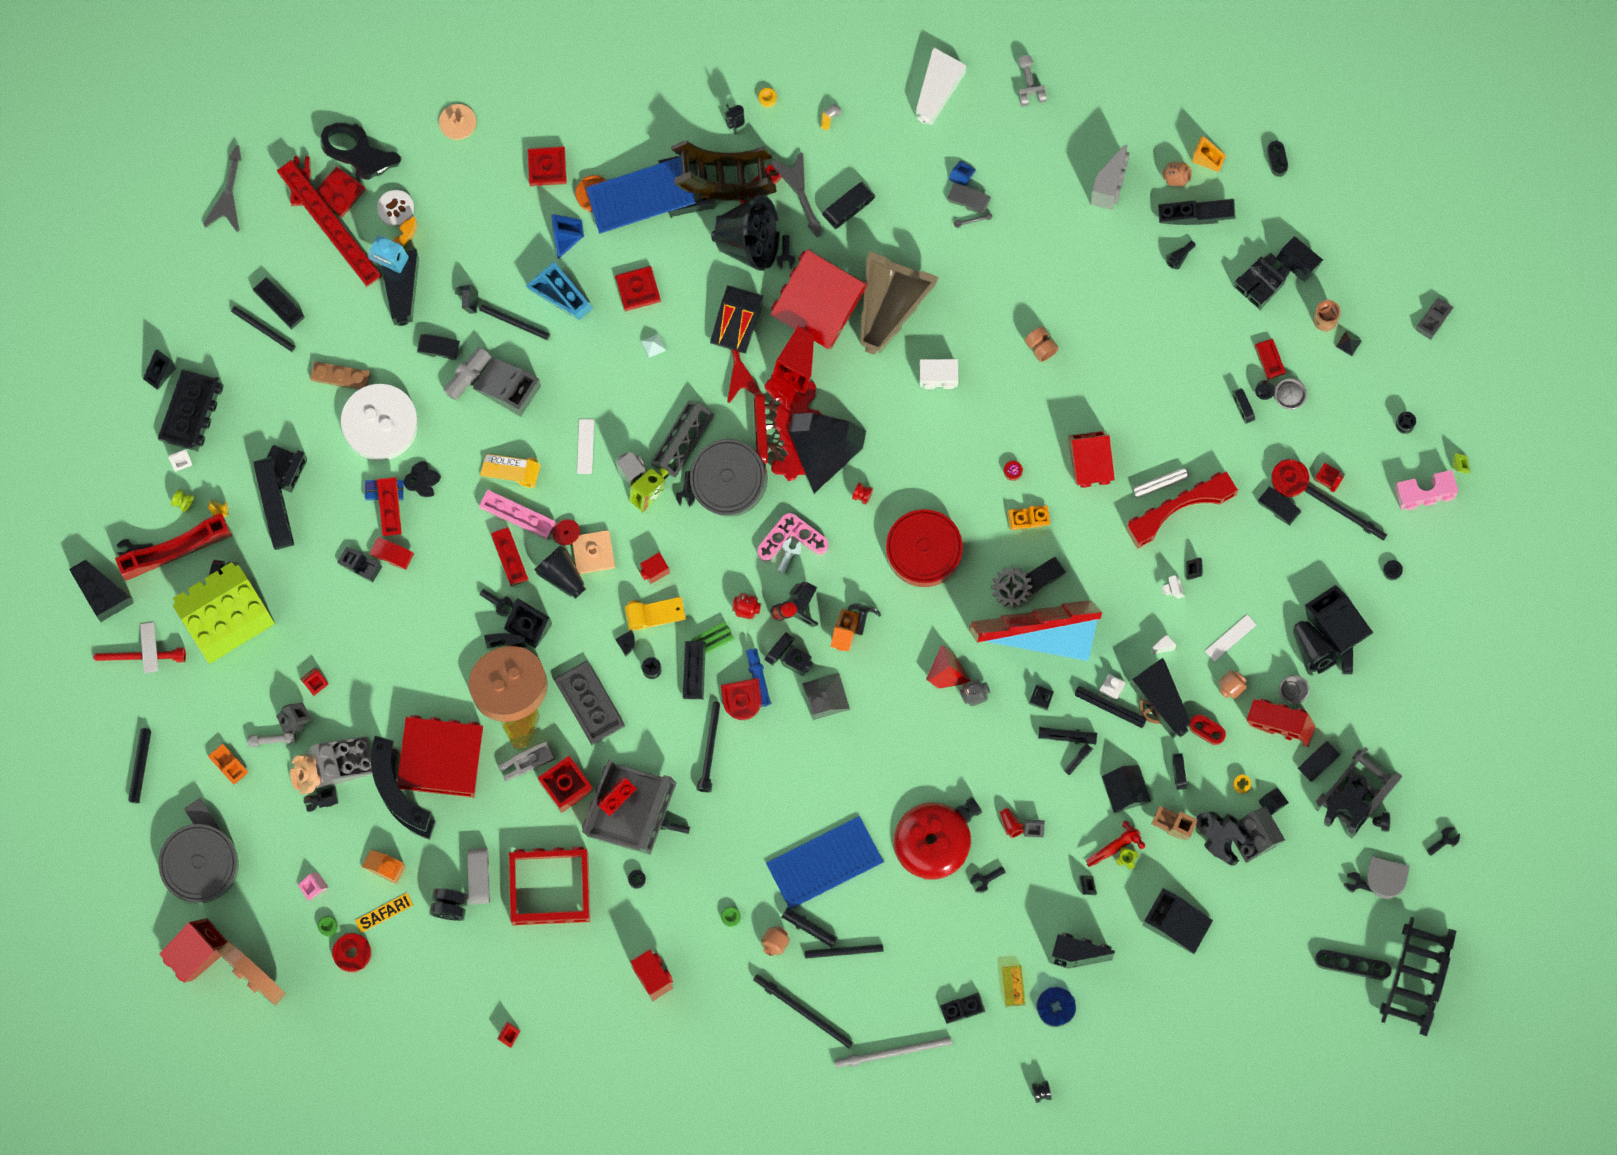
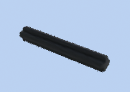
(1110, 706)
(139, 765)

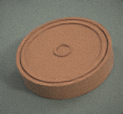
(508, 683)
(255, 977)

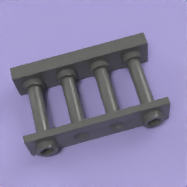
(1377, 795)

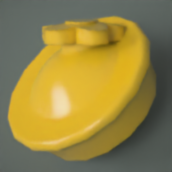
(217, 508)

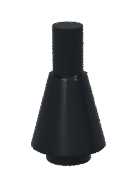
(1176, 258)

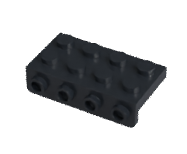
(190, 410)

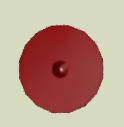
(566, 532)

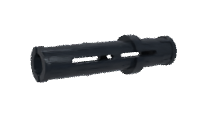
(1067, 735)
(809, 927)

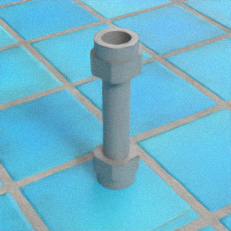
(287, 737)

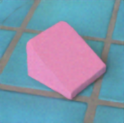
(312, 885)

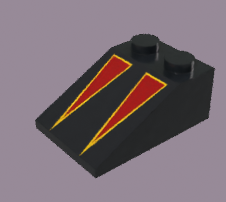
(736, 319)

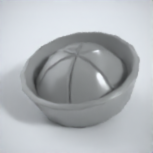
(1290, 393)

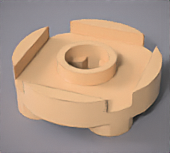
(304, 775)

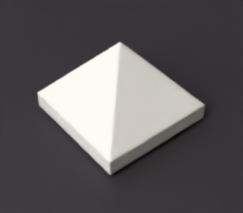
(180, 460)

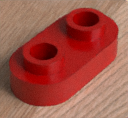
(1208, 728)

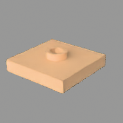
(593, 552)

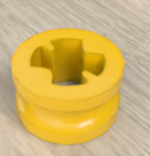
(1237, 780)

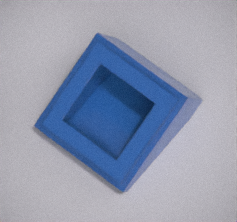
(962, 173)

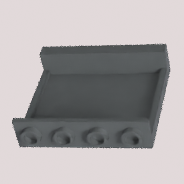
(640, 815)

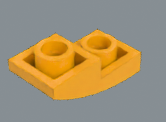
(407, 231)
(1028, 518)

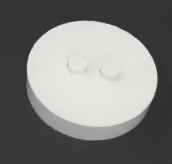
(379, 422)

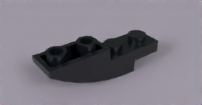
(1196, 213)

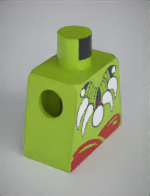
(648, 488)

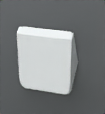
(1163, 645)

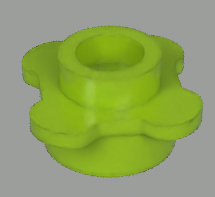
(1127, 853)

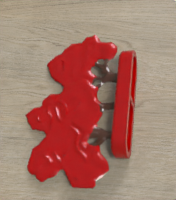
(790, 403)

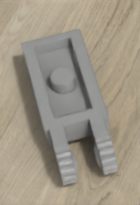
(528, 761)

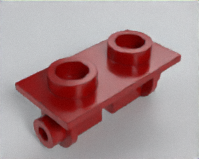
(612, 801)

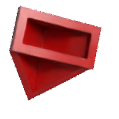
(946, 670)

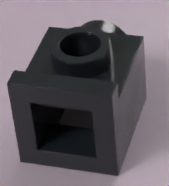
(790, 663)

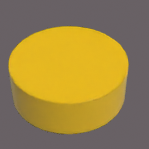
(767, 97)

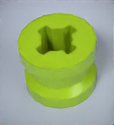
(182, 500)

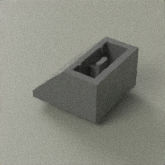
(1264, 832)

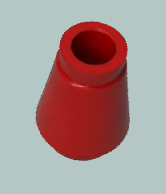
(1011, 824)

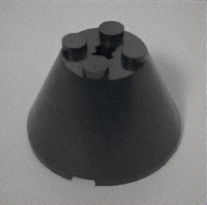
(749, 233)

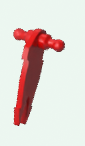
(1126, 838)

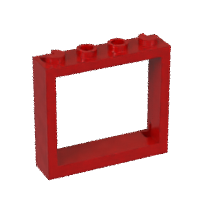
(554, 917)

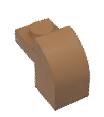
(1176, 825)

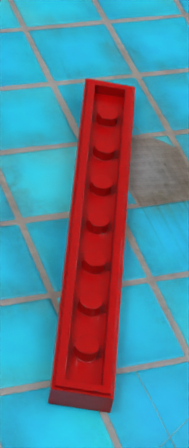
(329, 223)

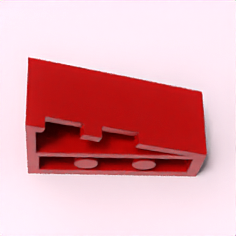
(1281, 720)

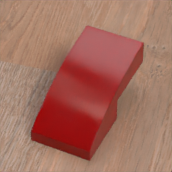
(391, 553)

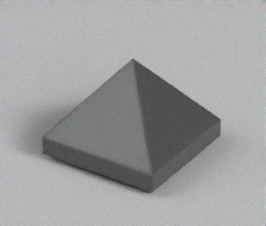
(1034, 828)

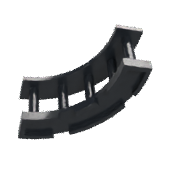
(384, 775)
(1436, 979)

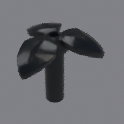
(864, 610)

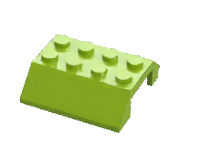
(222, 612)

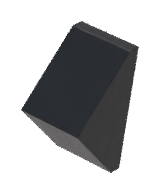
(158, 369)

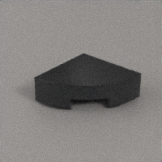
(626, 642)

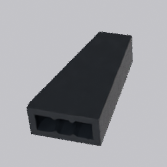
(402, 289)
(1162, 698)

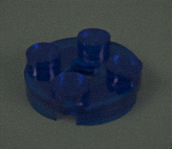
(1057, 1018)

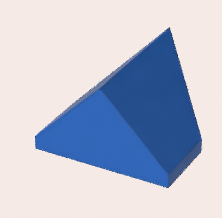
(566, 233)

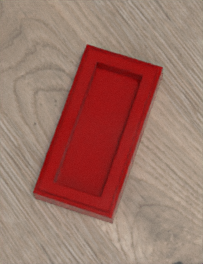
(1270, 359)

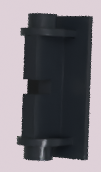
(734, 117)

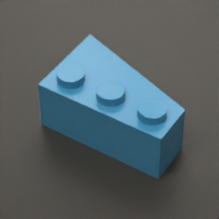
(559, 291)

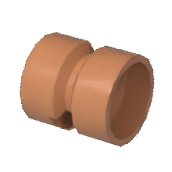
(1326, 315)
(1041, 344)

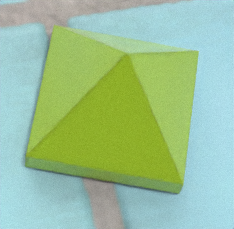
(1460, 463)

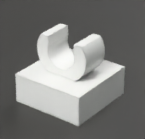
(1175, 587)
(1112, 687)

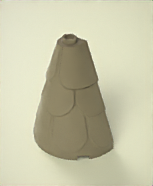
(890, 299)

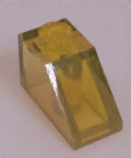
(522, 730)

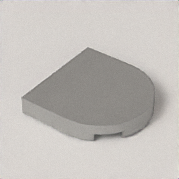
(1386, 877)

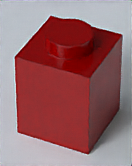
(654, 568)

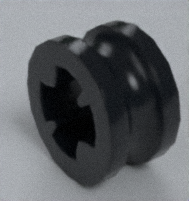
(631, 881)

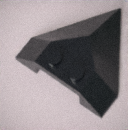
(824, 445)

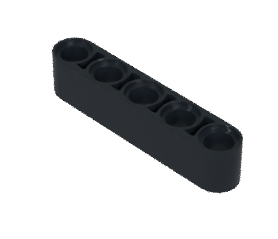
(273, 503)

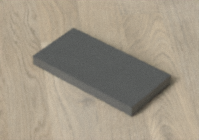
(589, 702)

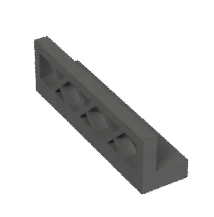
(679, 432)

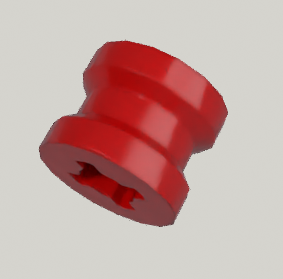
(862, 493)

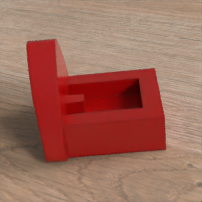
(1329, 477)

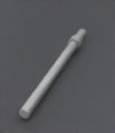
(855, 1059)

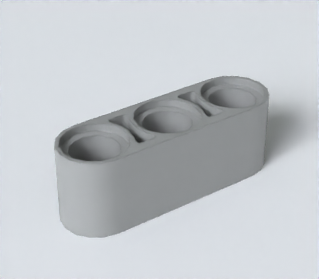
(478, 876)

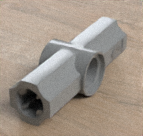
(467, 373)

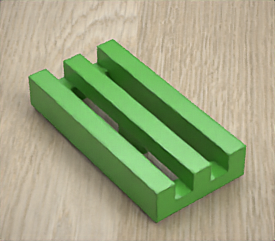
(711, 631)

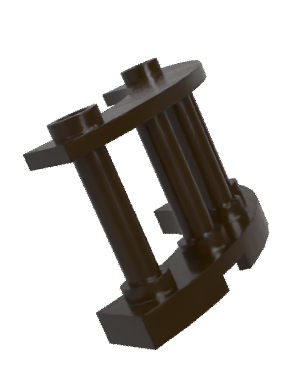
(720, 190)

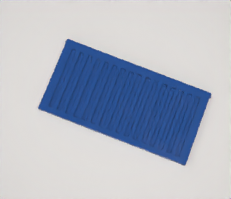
(638, 196)
(824, 862)

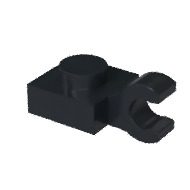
(323, 798)

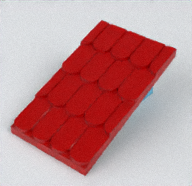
(1050, 630)

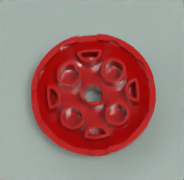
(935, 859)

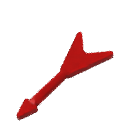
(740, 378)

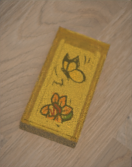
(1013, 986)

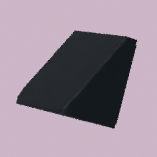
(1273, 801)

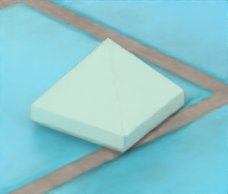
(653, 345)

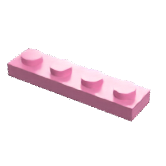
(517, 514)

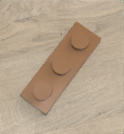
(339, 376)

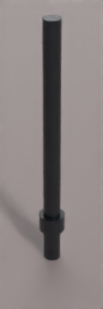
(1369, 527)
(771, 988)

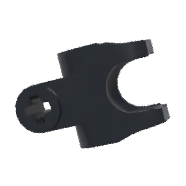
(1350, 803)
(1221, 835)

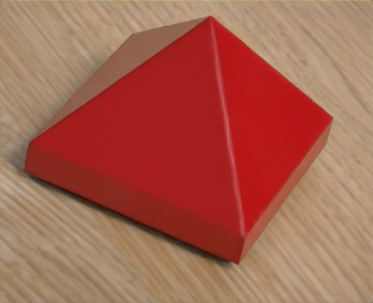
(508, 1034)

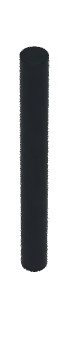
(515, 322)
(262, 328)
(844, 951)

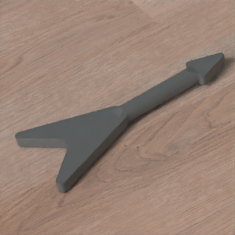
(795, 179)
(225, 205)

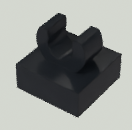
(1041, 697)

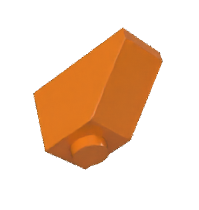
(845, 630)
(384, 866)

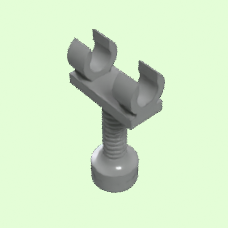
(1025, 63)

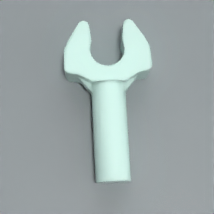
(789, 553)

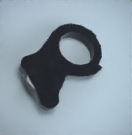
(366, 159)

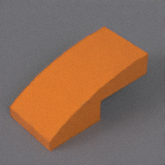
(228, 764)

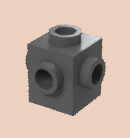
(293, 717)

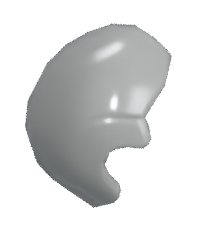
(1294, 689)

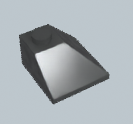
(825, 696)

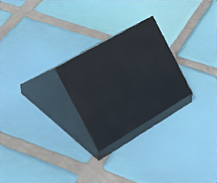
(528, 622)
(1126, 788)

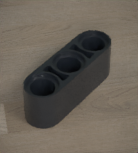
(848, 205)

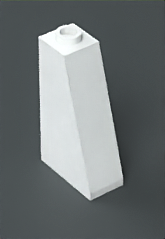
(939, 84)

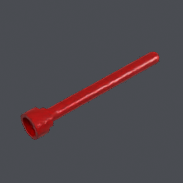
(177, 655)

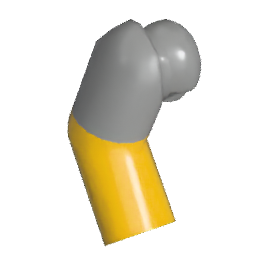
(828, 114)

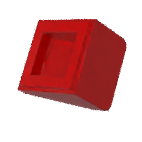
(314, 681)

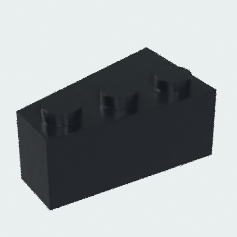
(99, 591)

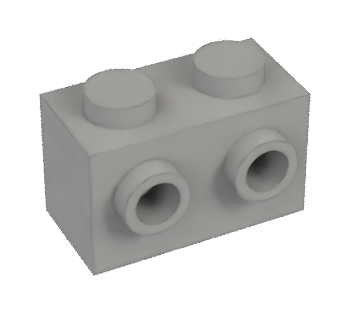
(630, 468)

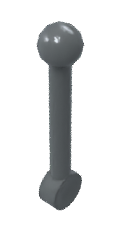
(958, 223)

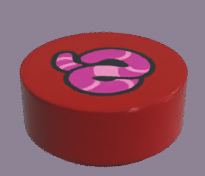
(1013, 470)

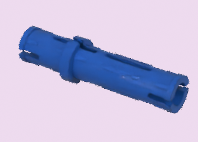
(756, 670)

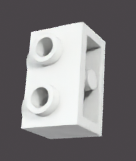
(939, 373)

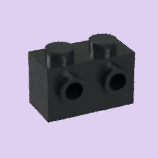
(1299, 259)

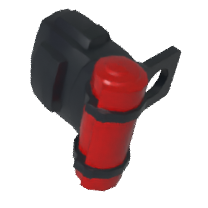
(796, 605)

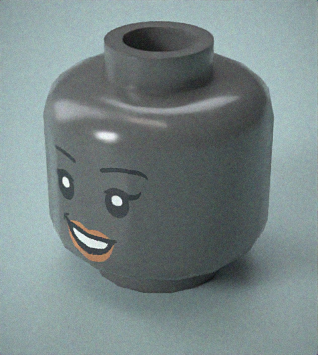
(975, 692)

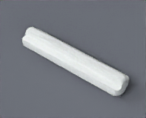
(1160, 482)

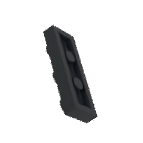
(278, 303)
(694, 670)

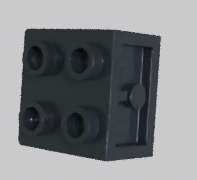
(288, 466)

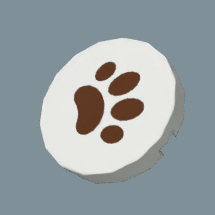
(395, 207)

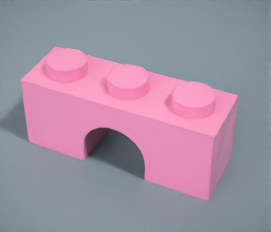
(1411, 496)

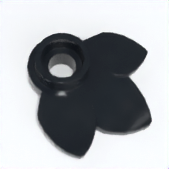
(424, 477)

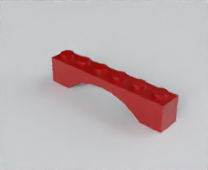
(1214, 491)
(144, 560)

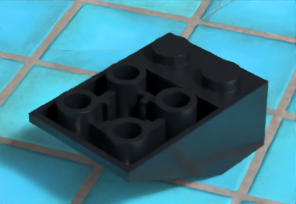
(1337, 619)
(1177, 921)
(1076, 953)

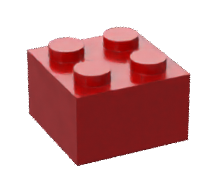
(565, 784)
(651, 975)

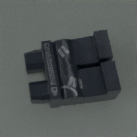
(1262, 281)

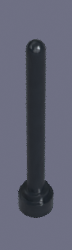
(704, 783)

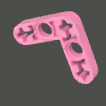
(794, 532)

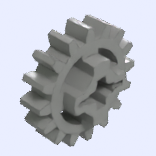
(1002, 586)

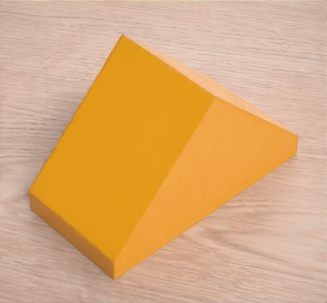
(1208, 155)

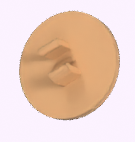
(457, 121)

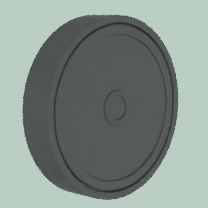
(728, 477)
(198, 863)

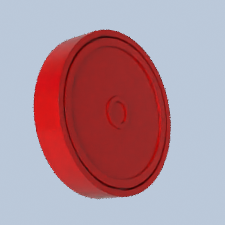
(924, 548)

